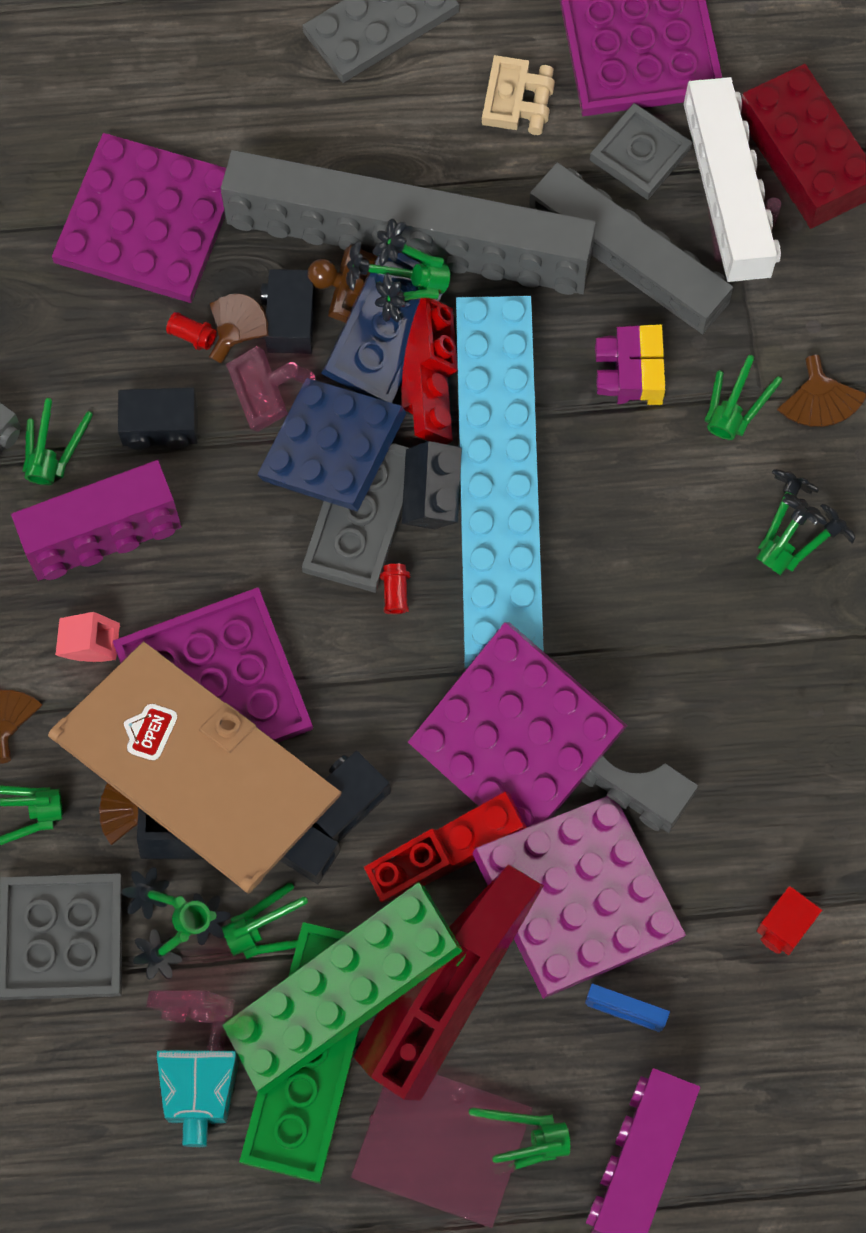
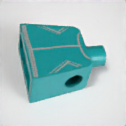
(196, 1090)

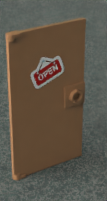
(195, 766)

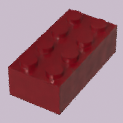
(806, 145)

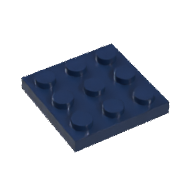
(332, 444)

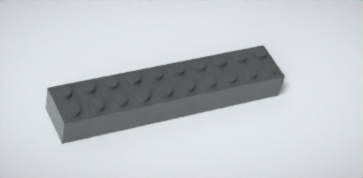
(461, 229)

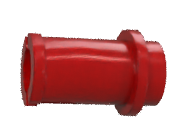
(200, 335)
(395, 588)

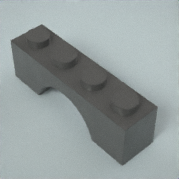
(656, 795)

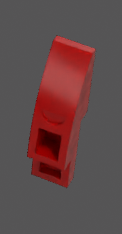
(426, 368)
(443, 849)

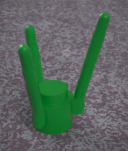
(726, 419)
(41, 463)
(42, 804)
(244, 931)
(547, 1142)

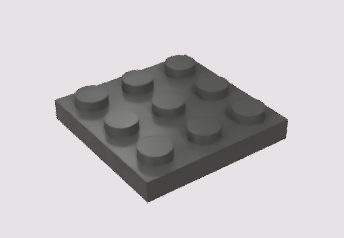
(61, 936)

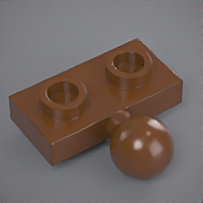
(324, 274)

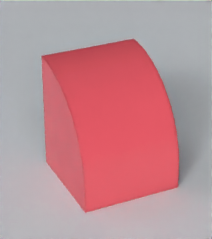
(87, 638)

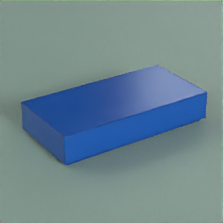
(627, 1008)

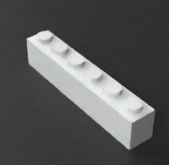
(731, 180)

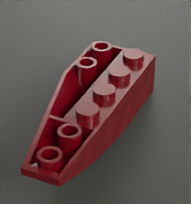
(421, 1026)

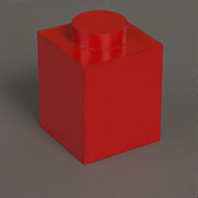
(788, 921)

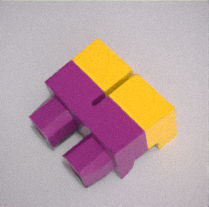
(638, 364)

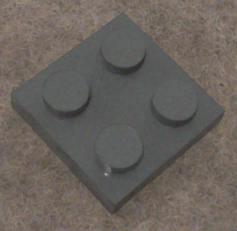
(640, 151)

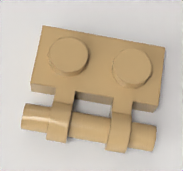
(506, 91)

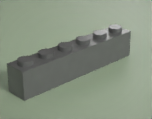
(637, 251)

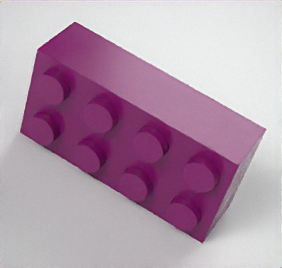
(97, 521)
(646, 1156)

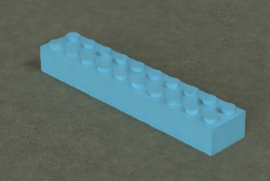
(498, 470)

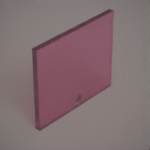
(440, 1151)

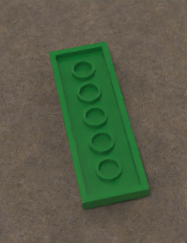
(341, 988)
(298, 1117)

